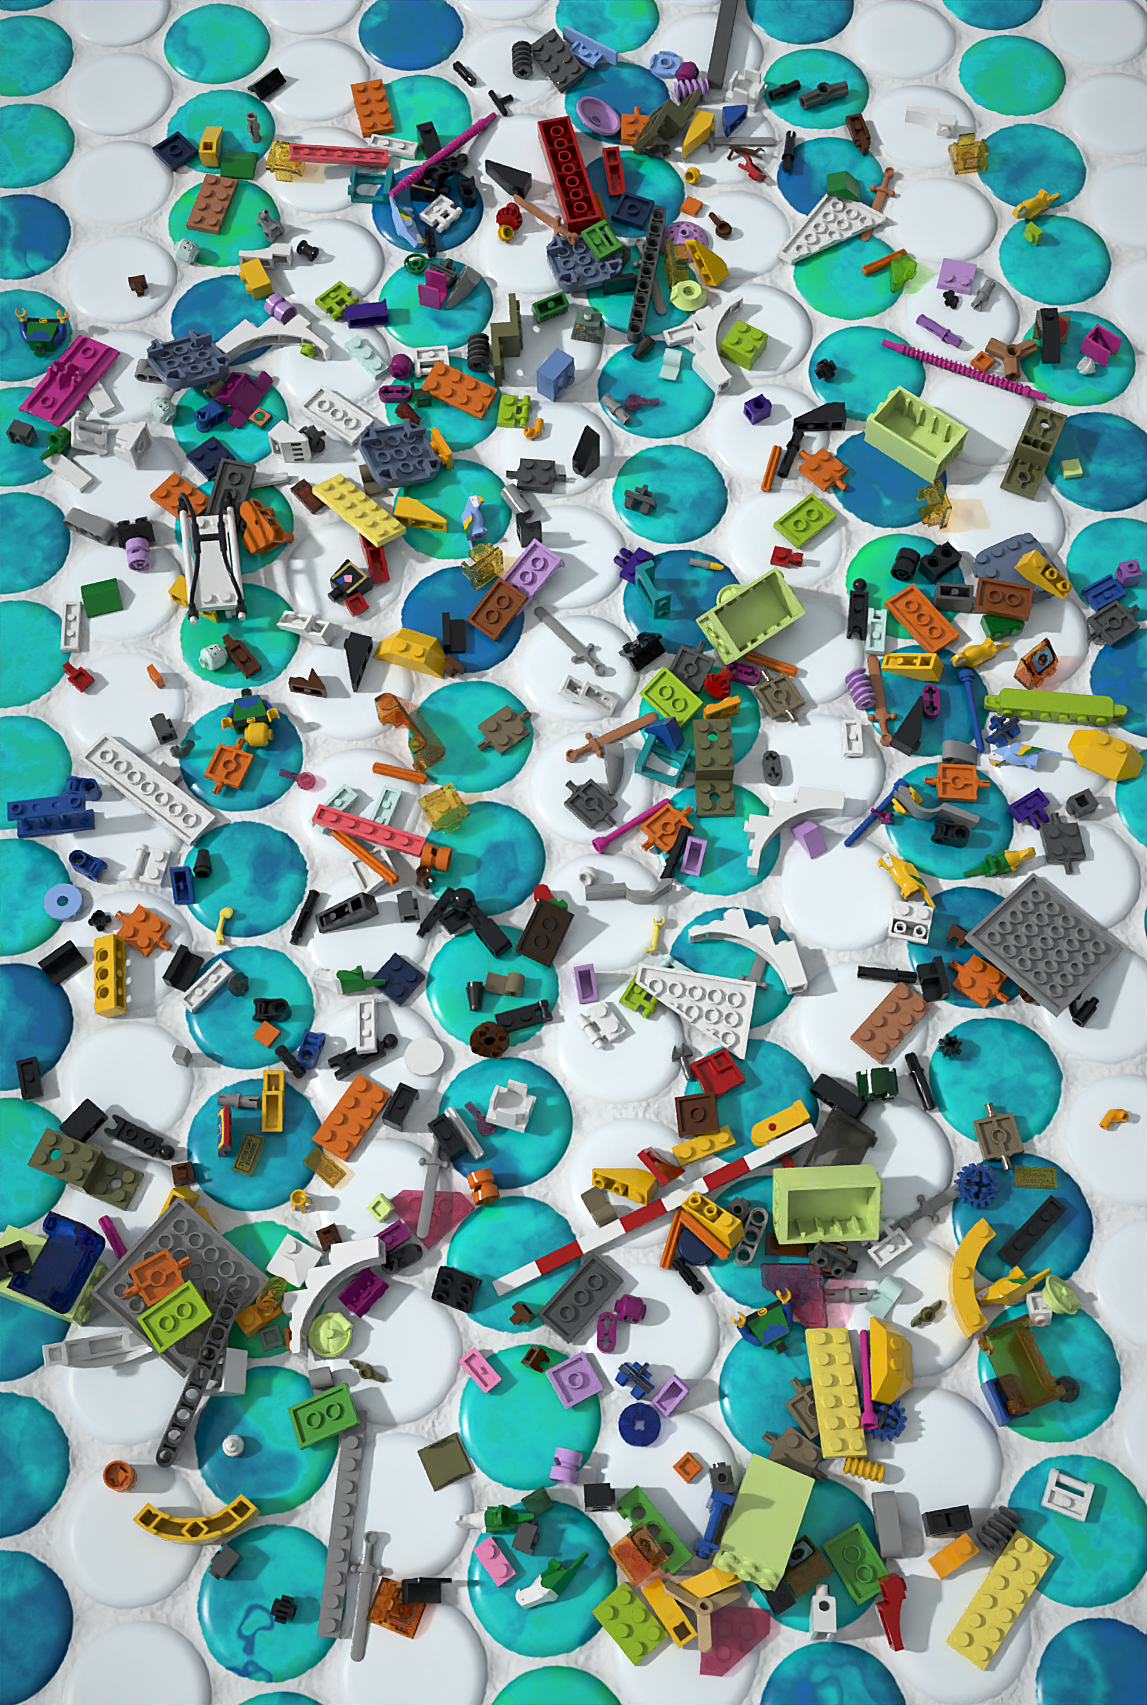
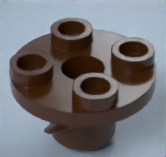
(489, 1040)

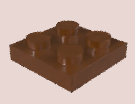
(697, 1114)

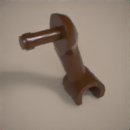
(745, 151)

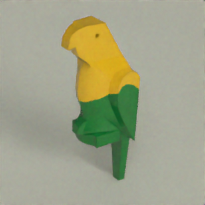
(1002, 862)

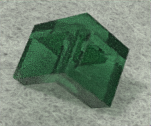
(420, 398)
(538, 1502)

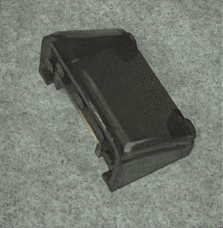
(841, 1141)

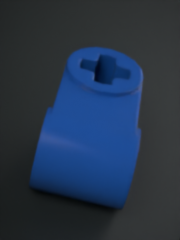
(211, 414)
(82, 785)
(89, 867)
(311, 1044)

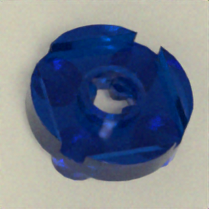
(652, 1425)

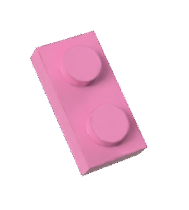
(480, 1370)
(494, 1561)

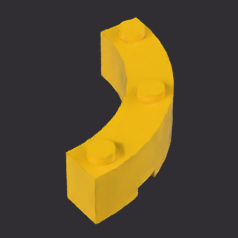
(962, 1278)
(200, 1529)

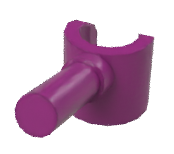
(884, 817)

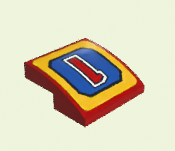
(224, 1131)

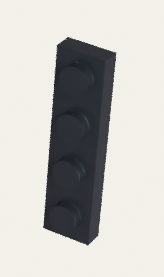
(1031, 1231)

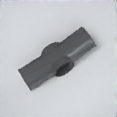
(823, 94)

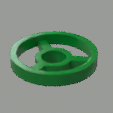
(416, 268)

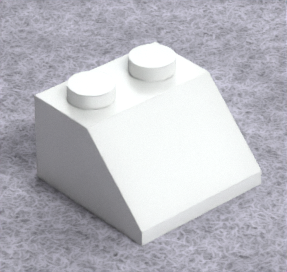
(228, 1374)

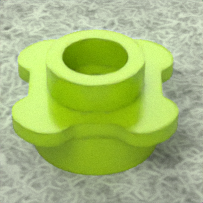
(308, 350)

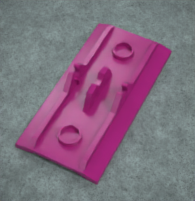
(69, 380)

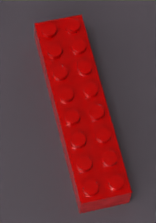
(568, 174)

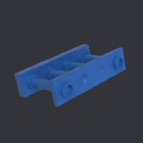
(51, 815)
(719, 1504)

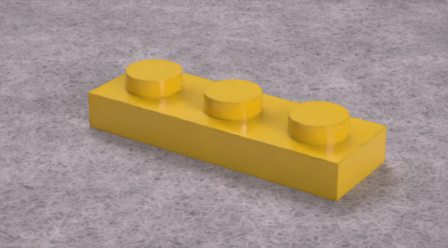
(703, 1146)

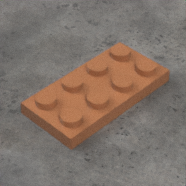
(212, 204)
(890, 1022)

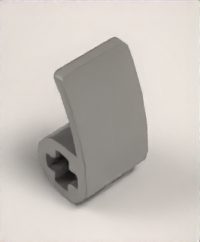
(954, 751)
(321, 1380)

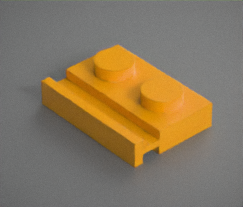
(440, 446)
(722, 710)

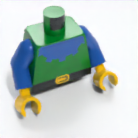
(41, 333)
(249, 710)
(768, 1325)

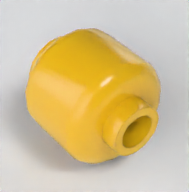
(258, 734)

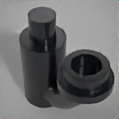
(1081, 1016)

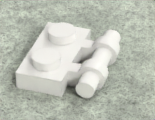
(437, 210)
(604, 1020)
(888, 1248)

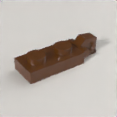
(859, 132)
(241, 656)

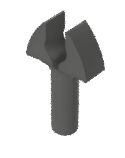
(684, 1060)

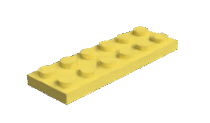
(359, 510)
(835, 1393)
(999, 1600)

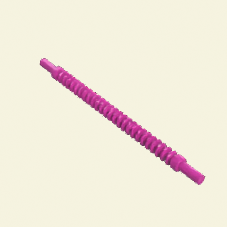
(443, 153)
(902, 348)

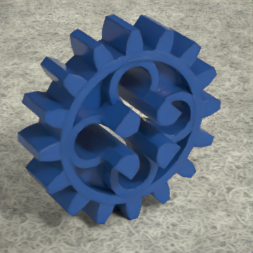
(983, 1194)
(887, 1429)

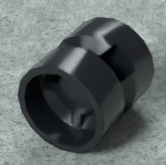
(905, 565)

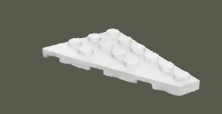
(827, 225)
(709, 1002)

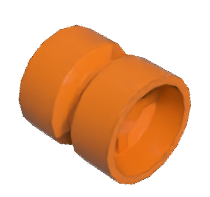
(436, 857)
(483, 1186)
(120, 1476)

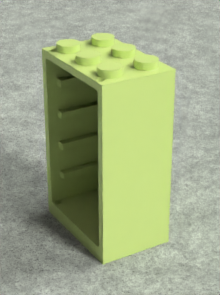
(915, 434)
(751, 616)
(826, 1204)
(80, 1311)
(764, 1522)

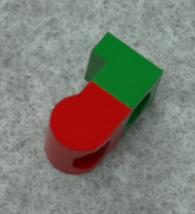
(543, 891)

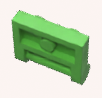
(598, 243)

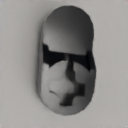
(410, 1253)

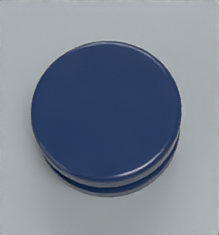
(693, 1249)

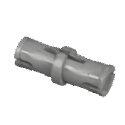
(253, 127)
(983, 294)
(616, 409)
(238, 1100)
(846, 1294)

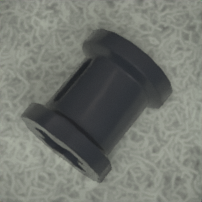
(308, 254)

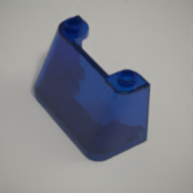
(61, 1265)

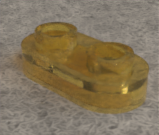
(271, 1297)

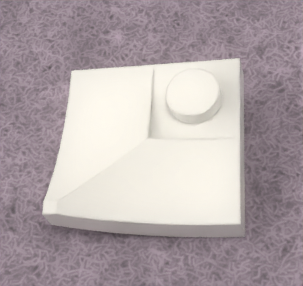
(366, 877)
(293, 1261)

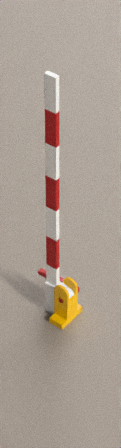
(775, 1135)

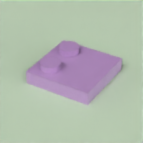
(956, 276)
(574, 1380)

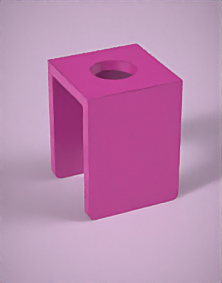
(435, 290)
(1100, 344)

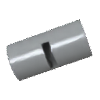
(516, 501)

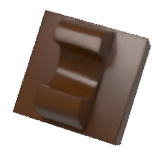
(138, 283)
(453, 666)
(959, 932)
(183, 1174)
(328, 1236)
(522, 1313)
(534, 1357)

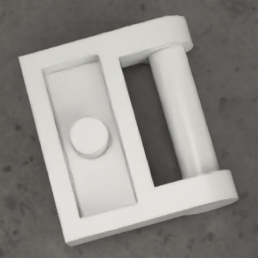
(428, 356)
(88, 440)
(155, 868)
(1064, 1501)

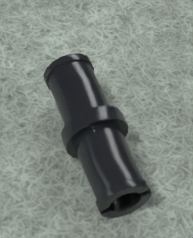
(784, 90)

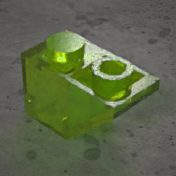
(900, 271)

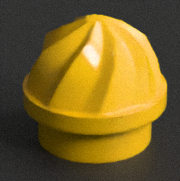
(692, 175)
(505, 233)

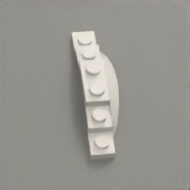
(95, 1350)

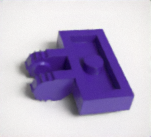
(639, 557)
(1028, 806)

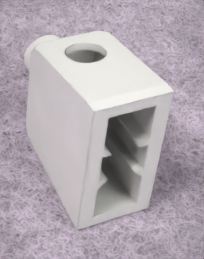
(822, 1623)

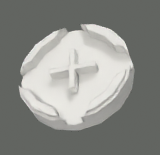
(424, 1057)

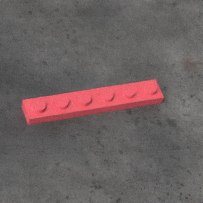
(338, 155)
(369, 830)

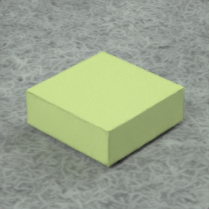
(1071, 468)
(381, 1207)

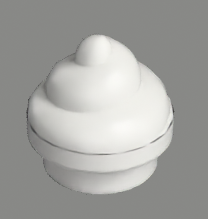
(1086, 366)
(587, 875)
(233, 1445)

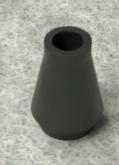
(643, 347)
(202, 865)
(475, 995)

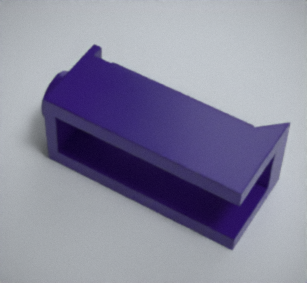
(366, 314)

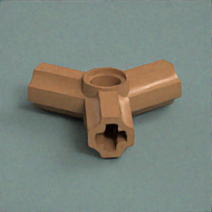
(1011, 355)

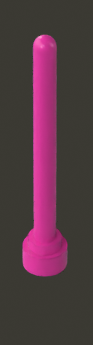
(601, 843)
(869, 1419)

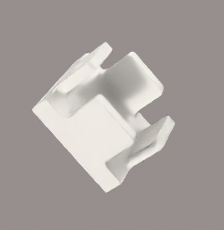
(746, 89)
(137, 445)
(511, 1106)

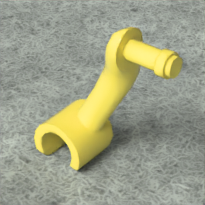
(224, 913)
(658, 926)

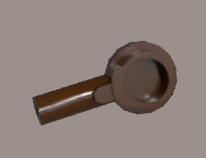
(723, 228)

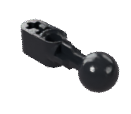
(485, 928)

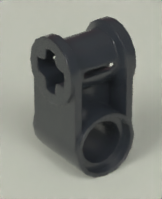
(467, 191)
(949, 833)
(267, 1010)

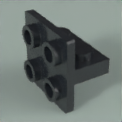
(140, 528)
(643, 650)
(456, 1288)

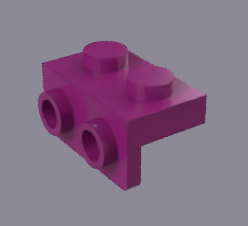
(363, 1292)

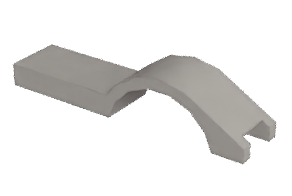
(945, 811)
(621, 890)

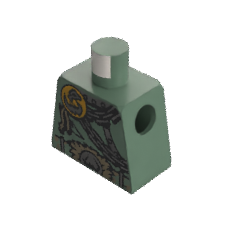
(589, 326)

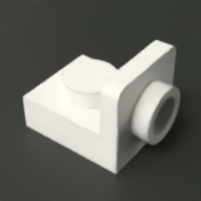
(1038, 1310)

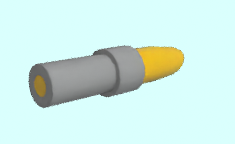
(705, 564)

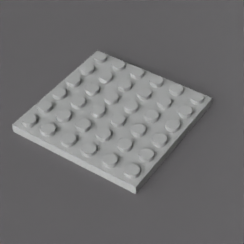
(1044, 944)
(212, 1268)

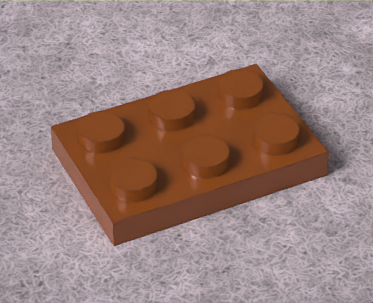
(1003, 599)
(497, 609)

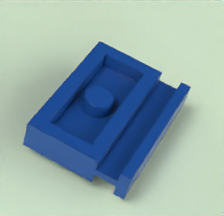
(1103, 592)

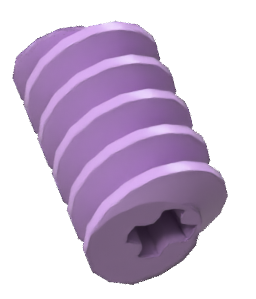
(688, 88)
(860, 689)

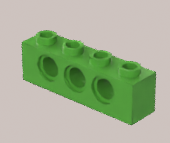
(637, 1499)

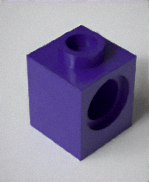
(757, 409)

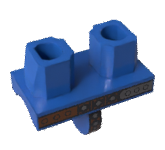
(1010, 727)
(628, 1373)

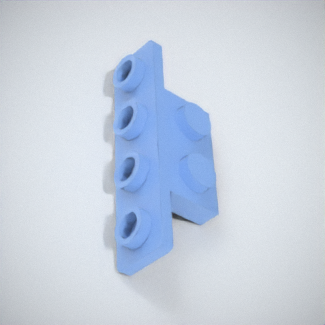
(588, 50)

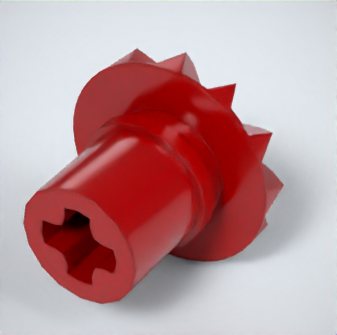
(510, 216)
(719, 684)

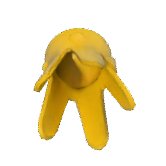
(299, 1199)

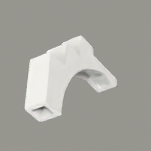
(248, 337)
(707, 361)
(806, 804)
(735, 929)
(304, 1304)

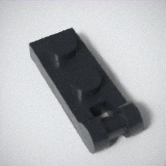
(524, 1016)

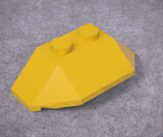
(413, 651)
(1105, 755)
(889, 1362)

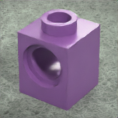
(1128, 573)

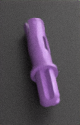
(941, 332)

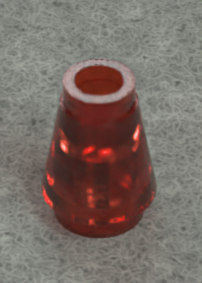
(405, 411)

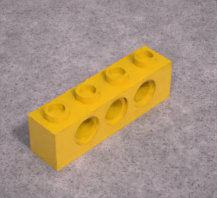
(109, 975)

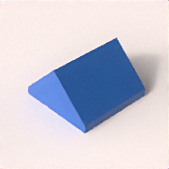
(997, 1402)

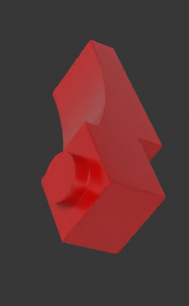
(613, 171)
(375, 561)
(893, 1592)

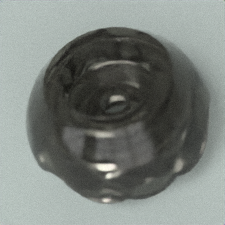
(238, 984)
(1073, 1386)

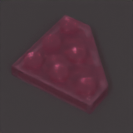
(447, 1212)
(806, 1288)
(733, 1636)

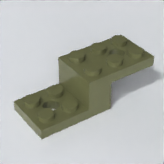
(667, 120)
(506, 339)
(1033, 451)
(713, 768)
(85, 1169)

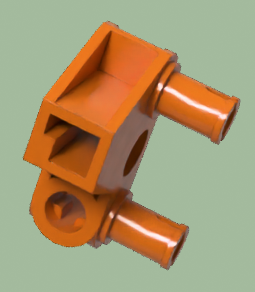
(259, 534)

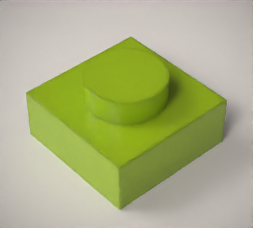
(1033, 233)

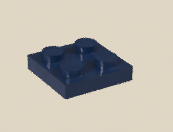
(175, 151)
(632, 210)
(208, 456)
(400, 979)

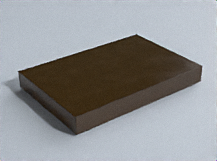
(544, 932)

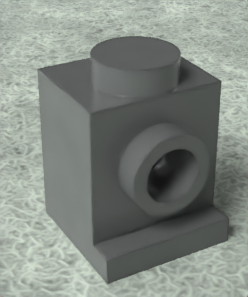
(21, 433)
(163, 728)
(1085, 800)
(408, 907)
(743, 1205)
(725, 1487)
(526, 1537)
(224, 1562)

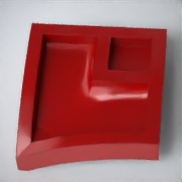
(717, 1073)
(661, 1168)

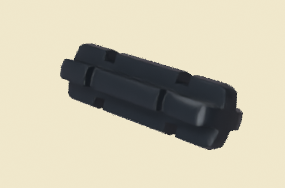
(464, 73)
(430, 242)
(290, 1061)
(688, 1276)

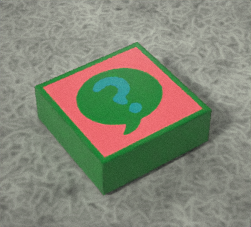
(260, 418)

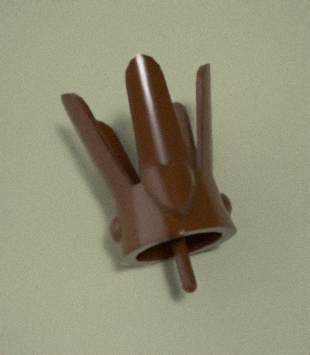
(424, 873)

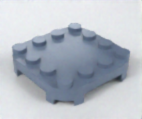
(577, 267)
(188, 361)
(399, 455)
(1000, 560)

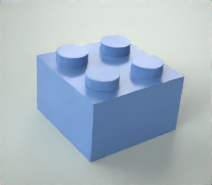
(555, 375)

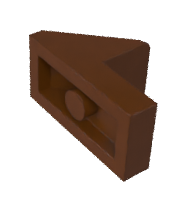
(312, 686)

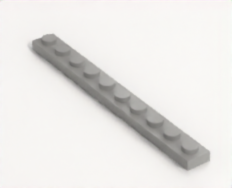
(342, 1530)

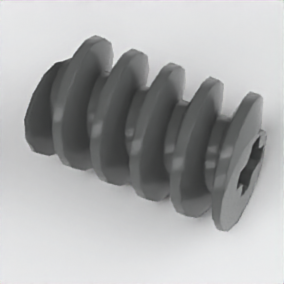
(522, 59)
(478, 352)
(999, 1528)

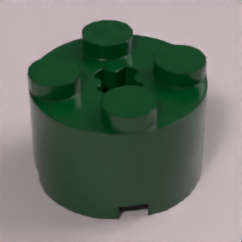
(877, 1084)

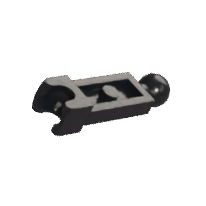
(446, 168)
(857, 609)
(351, 1061)
(139, 1139)

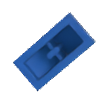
(732, 117)
(667, 732)
(182, 884)

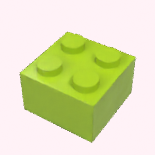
(743, 345)

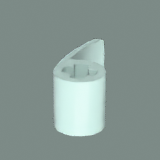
(671, 364)
(884, 1297)

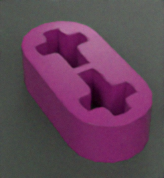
(395, 393)
(743, 673)
(935, 702)
(601, 1332)

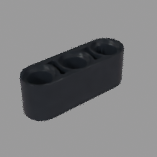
(833, 1093)

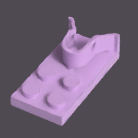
(532, 570)

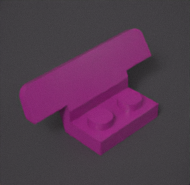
(243, 395)

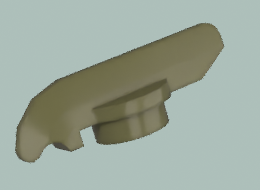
(926, 1314)
(367, 1371)

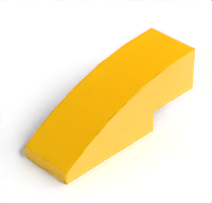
(273, 1100)

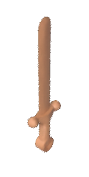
(879, 198)
(556, 225)
(880, 707)
(595, 744)

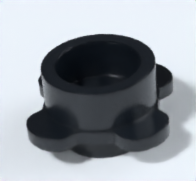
(99, 914)

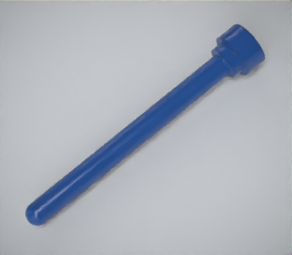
(966, 678)
(872, 817)

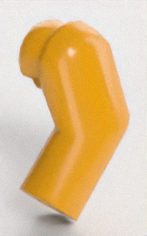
(531, 433)
(1113, 1115)

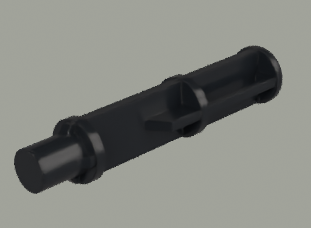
(435, 913)
(304, 916)

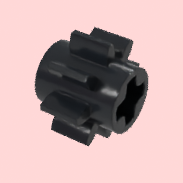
(825, 369)
(952, 1042)
(283, 1609)

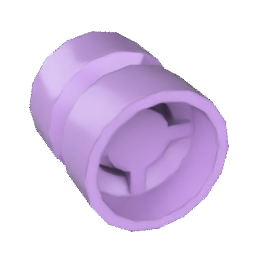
(280, 308)
(138, 554)
(566, 1464)

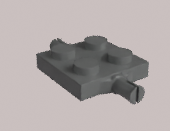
(536, 475)
(1113, 623)
(692, 666)
(590, 804)
(1062, 843)

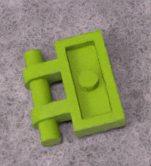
(333, 297)
(508, 411)
(634, 998)

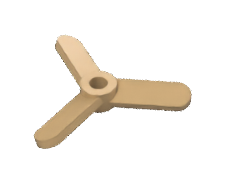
(703, 1616)

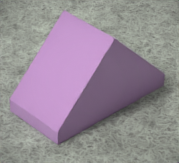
(809, 837)
(694, 856)
(585, 983)
(671, 1395)

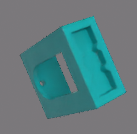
(364, 178)
(644, 578)
(652, 745)

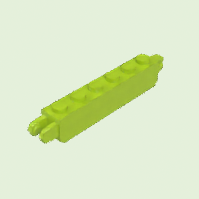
(1055, 706)

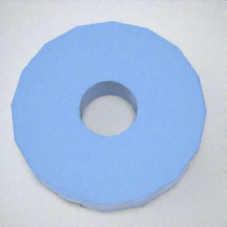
(662, 71)
(60, 892)

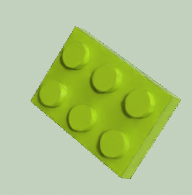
(805, 520)
(671, 697)
(175, 1316)
(629, 1623)

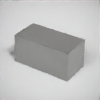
(169, 773)
(181, 1056)

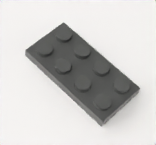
(557, 60)
(237, 478)
(580, 1298)

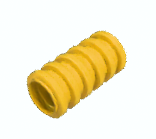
(864, 1469)

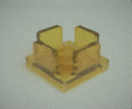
(968, 155)
(280, 164)
(674, 254)
(938, 505)
(487, 564)
(443, 809)

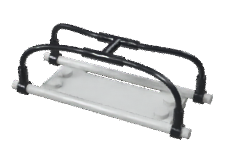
(213, 581)

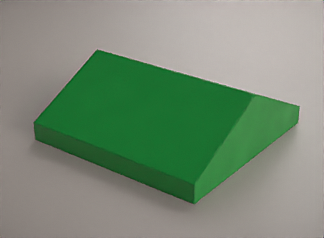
(238, 164)
(843, 186)
(101, 597)

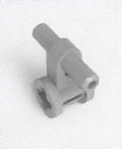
(269, 225)

